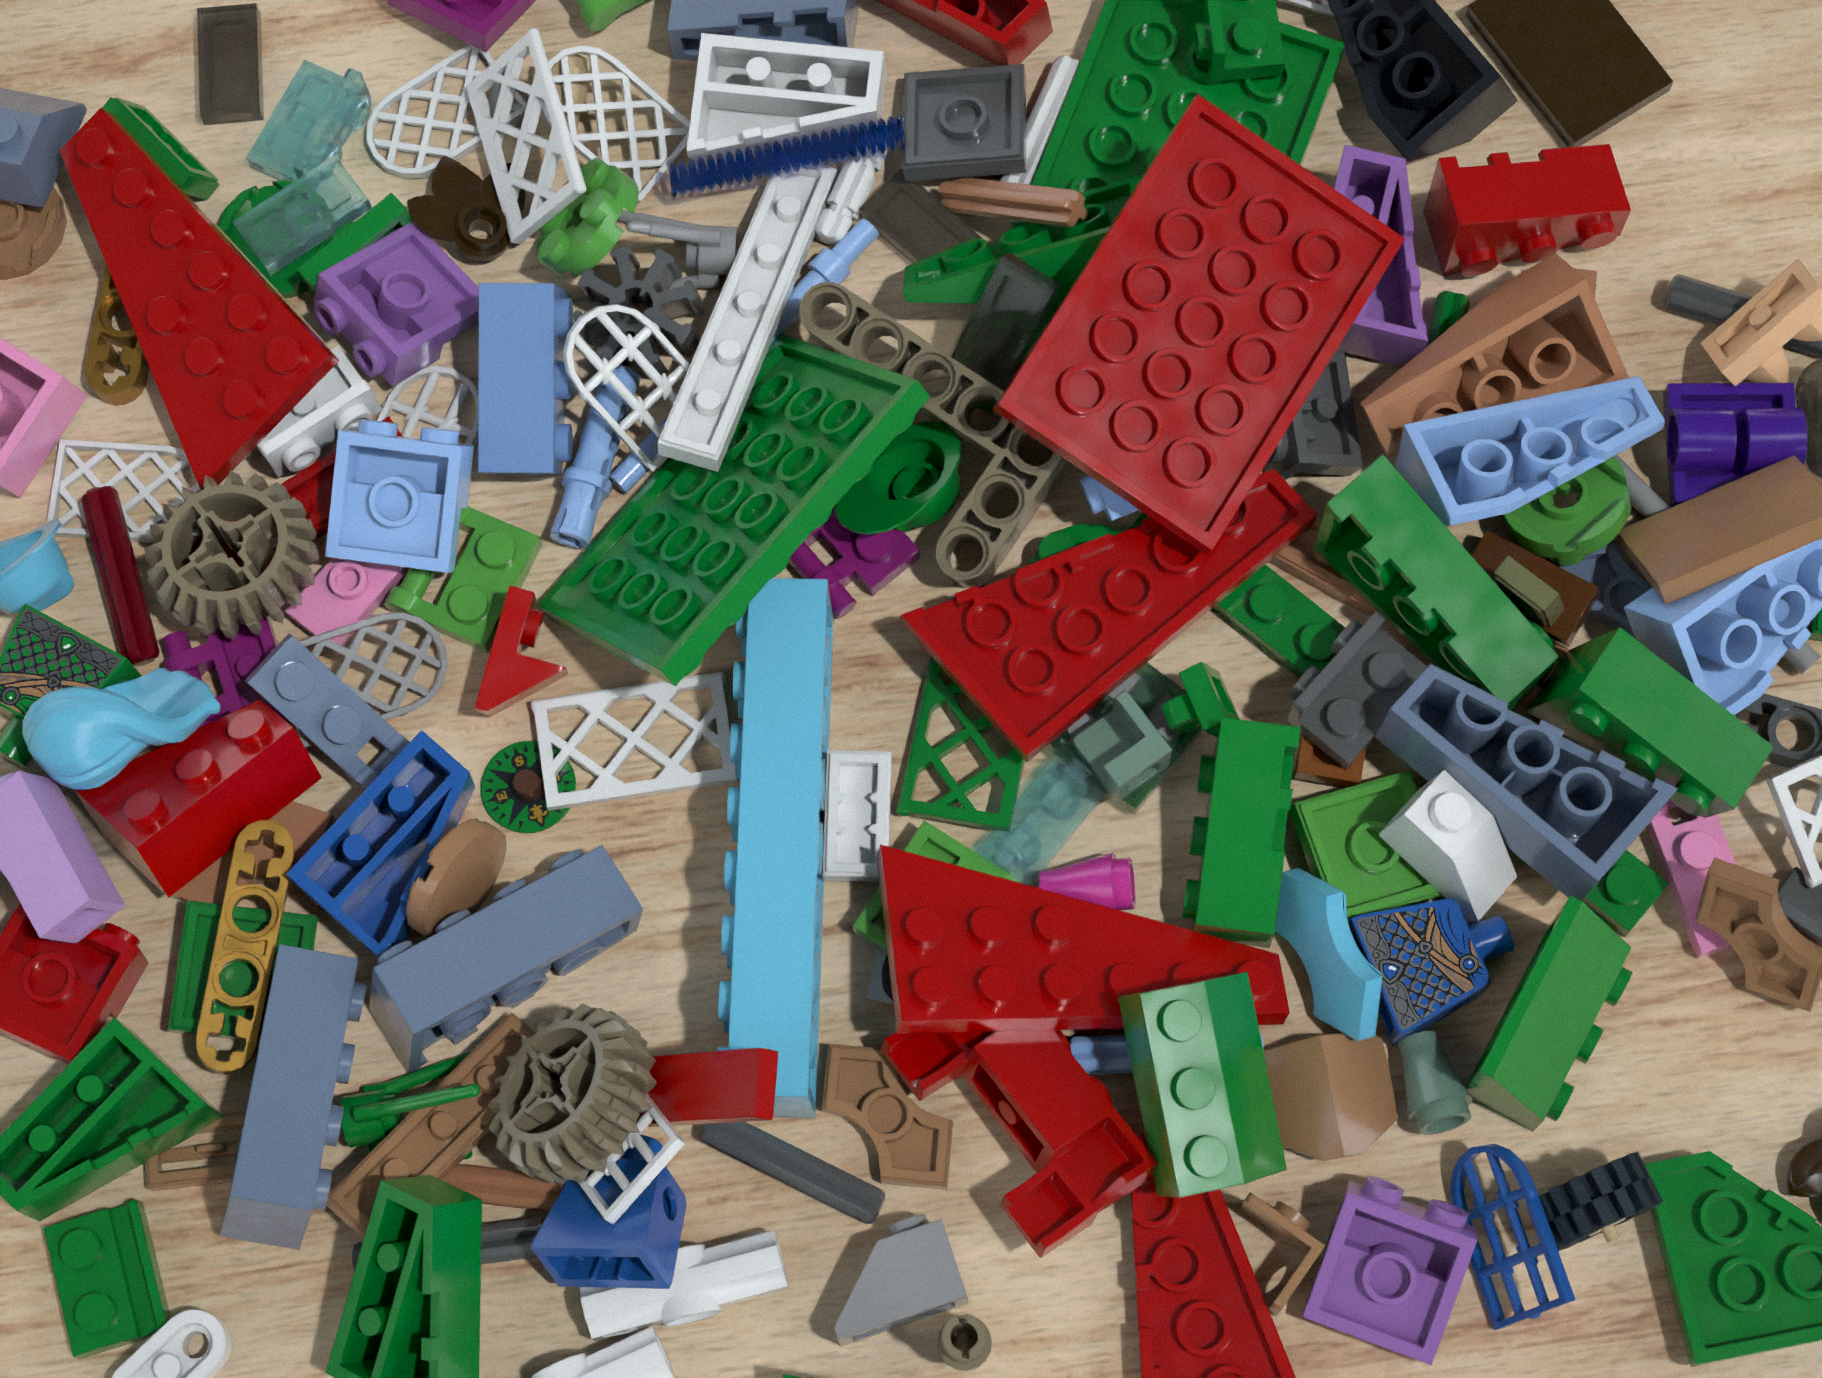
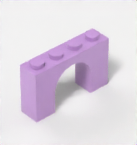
(52, 860)

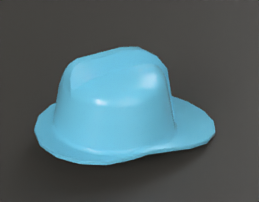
(33, 570)

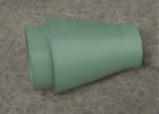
(1432, 1085)

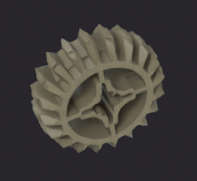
(265, 520)
(572, 1094)

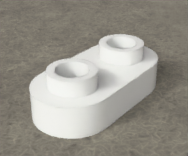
(168, 1353)

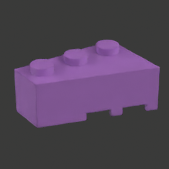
(1392, 319)

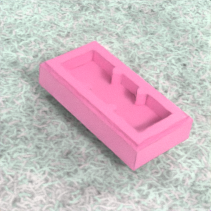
(343, 595)

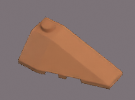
(1515, 345)

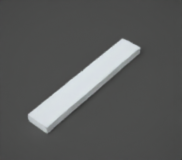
(746, 317)

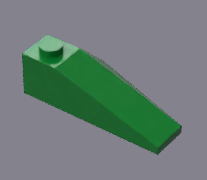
(1057, 251)

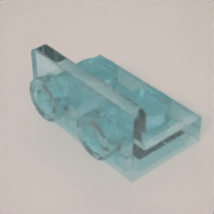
(311, 122)

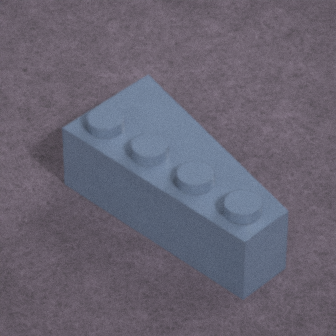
(1550, 797)
(500, 953)

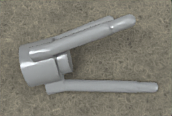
(707, 248)

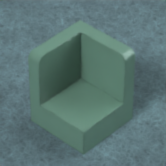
(1123, 748)

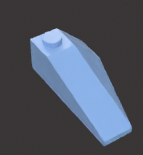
(1517, 451)
(1737, 628)

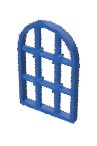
(1525, 1254)

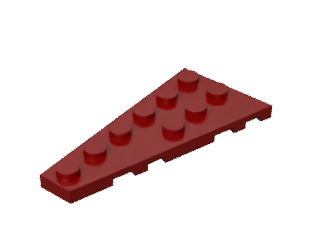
(206, 320)
(1022, 958)

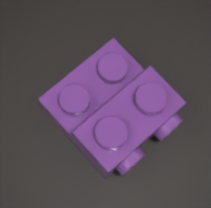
(397, 303)
(1392, 1269)

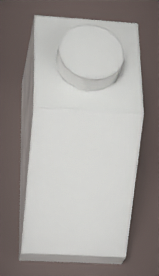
(1453, 845)

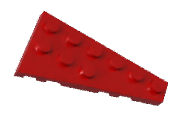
(1088, 618)
(1198, 1292)

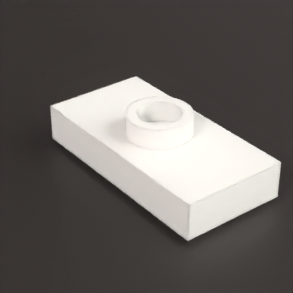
(856, 813)

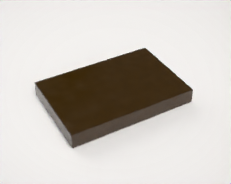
(1572, 61)

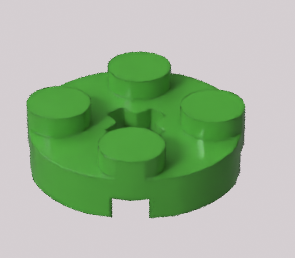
(587, 227)
(1578, 530)

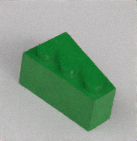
(1242, 832)
(414, 1286)

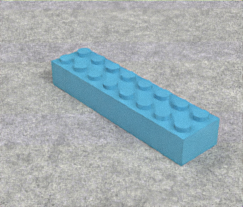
(779, 831)

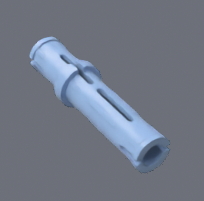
(588, 478)

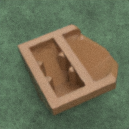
(1331, 1094)

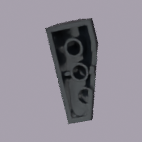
(1419, 74)

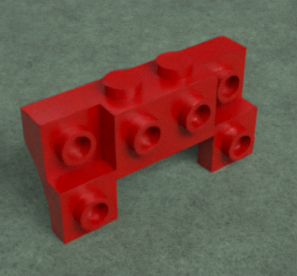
(1049, 1111)

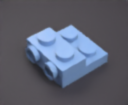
(398, 496)

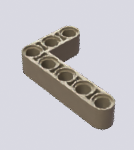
(952, 408)

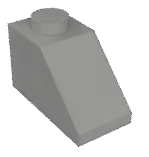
(903, 1281)

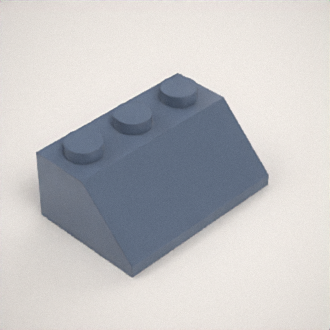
(30, 141)

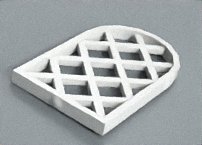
(626, 76)
(409, 91)
(106, 449)

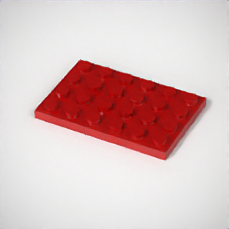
(1200, 324)

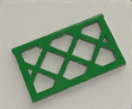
(922, 756)

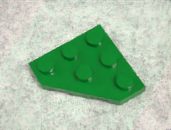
(1735, 1261)

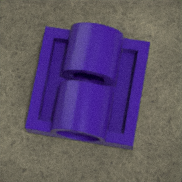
(1728, 433)

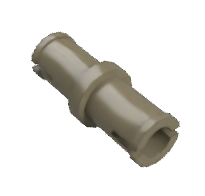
(952, 1331)

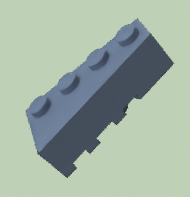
(292, 1096)

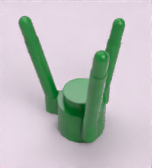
(379, 1110)

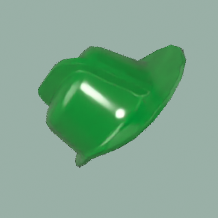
(908, 485)

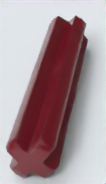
(120, 575)

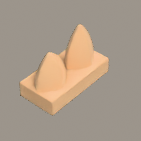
(1752, 339)

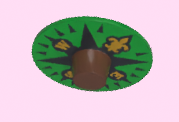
(515, 789)

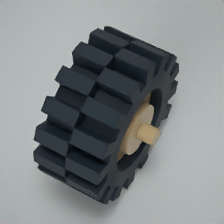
(1599, 1200)

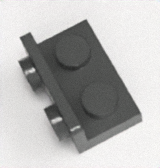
(1323, 431)
(1354, 692)

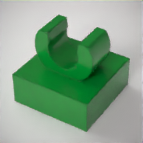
(1203, 704)

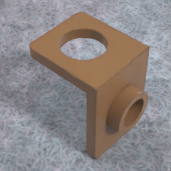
(1291, 1228)

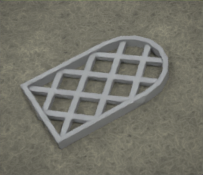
(378, 668)

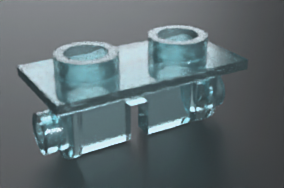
(1043, 819)

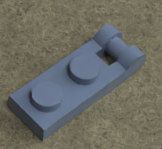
(325, 709)

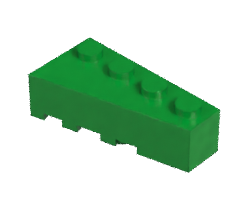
(1431, 586)

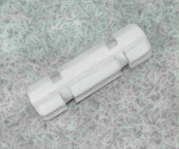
(848, 196)

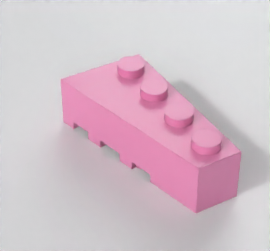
(33, 415)

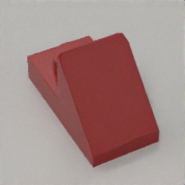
(509, 674)

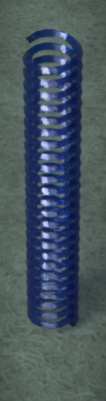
(787, 157)

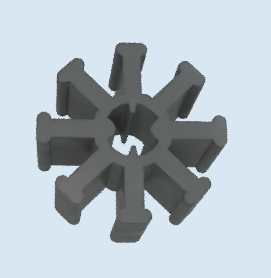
(655, 293)

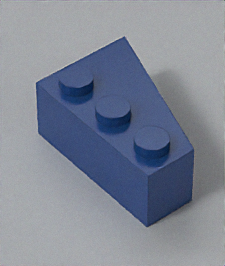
(383, 842)

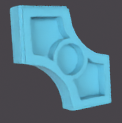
(1341, 979)

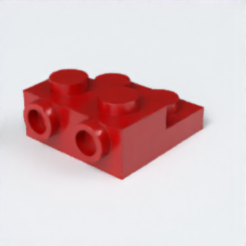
(64, 991)

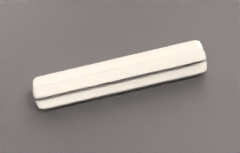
(1044, 116)

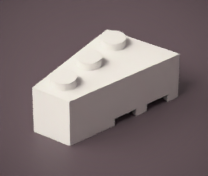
(779, 90)

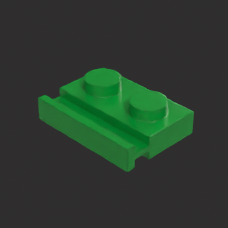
(107, 1279)

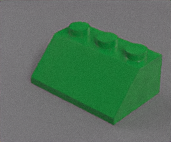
(1552, 1018)
(1202, 1085)

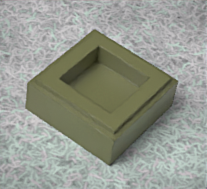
(1529, 592)

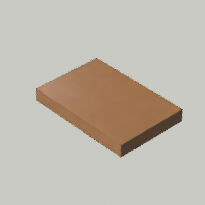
(1727, 530)

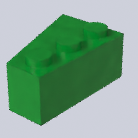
(1646, 713)
(97, 1123)

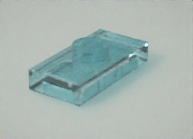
(302, 215)

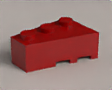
(1524, 207)
(193, 797)

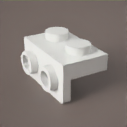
(314, 422)

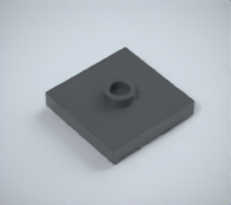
(964, 122)

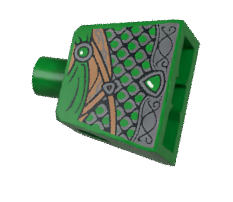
(45, 658)

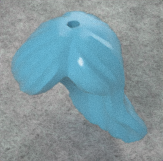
(93, 733)

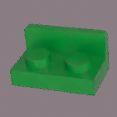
(1239, 39)

